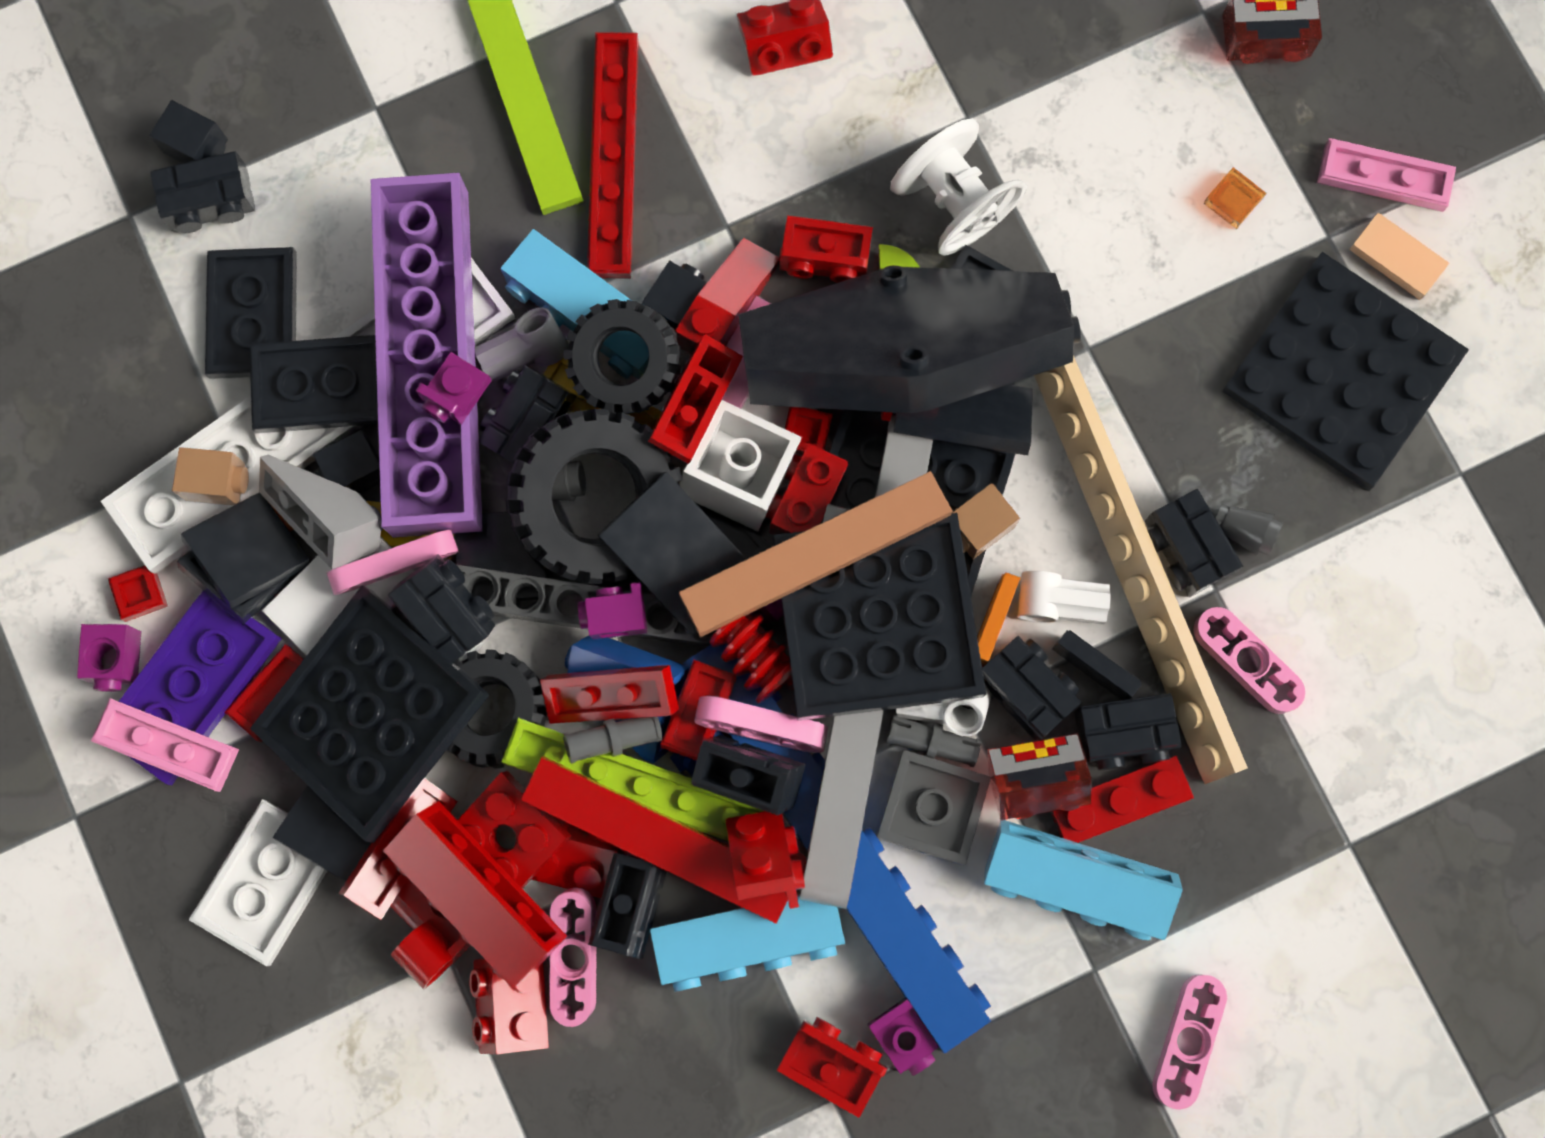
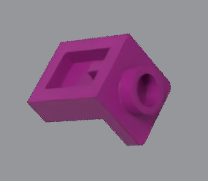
(453, 390)

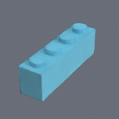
(568, 289)
(1082, 880)
(741, 938)

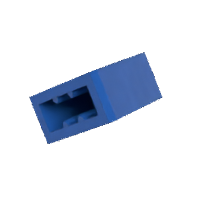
(611, 654)

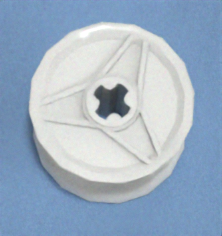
(957, 186)

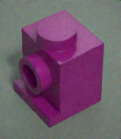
(614, 613)
(891, 1024)

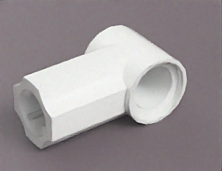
(1048, 597)
(956, 718)

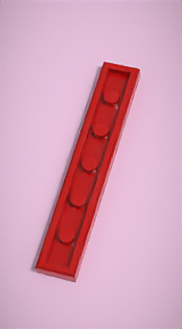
(613, 155)
(642, 833)

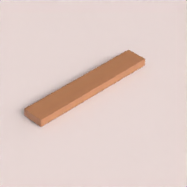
(815, 554)

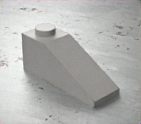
(325, 514)

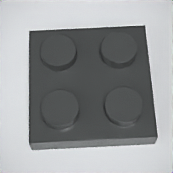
(934, 807)

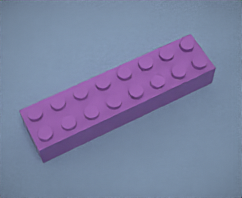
(421, 317)

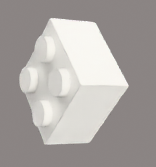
(739, 465)

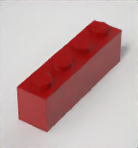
(474, 894)

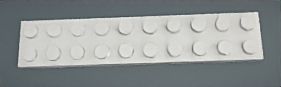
(156, 516)

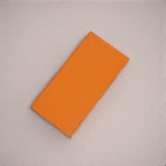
(996, 615)

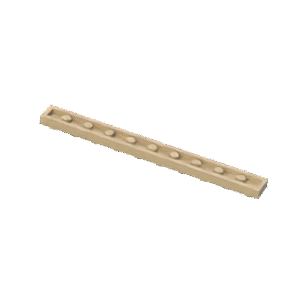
(1141, 573)

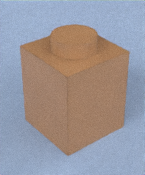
(210, 476)
(985, 520)

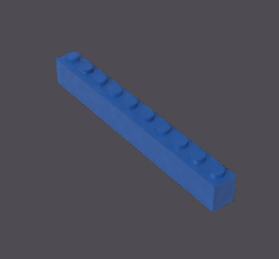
(879, 902)

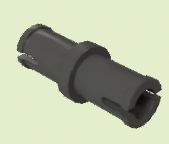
(611, 738)
(933, 741)

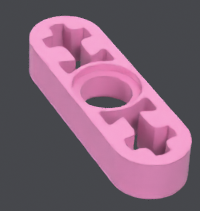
(391, 562)
(1265, 692)
(761, 724)
(584, 991)
(1164, 1069)

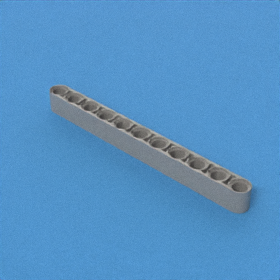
(853, 736)

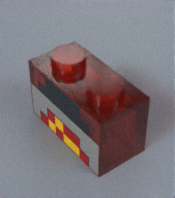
(1271, 30)
(1039, 777)

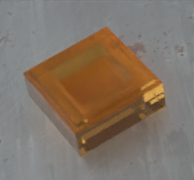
(1235, 198)

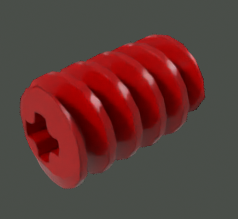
(754, 655)

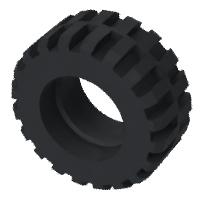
(533, 480)

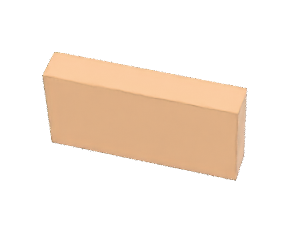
(1399, 256)

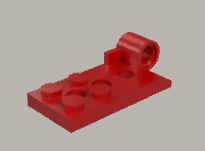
(434, 940)

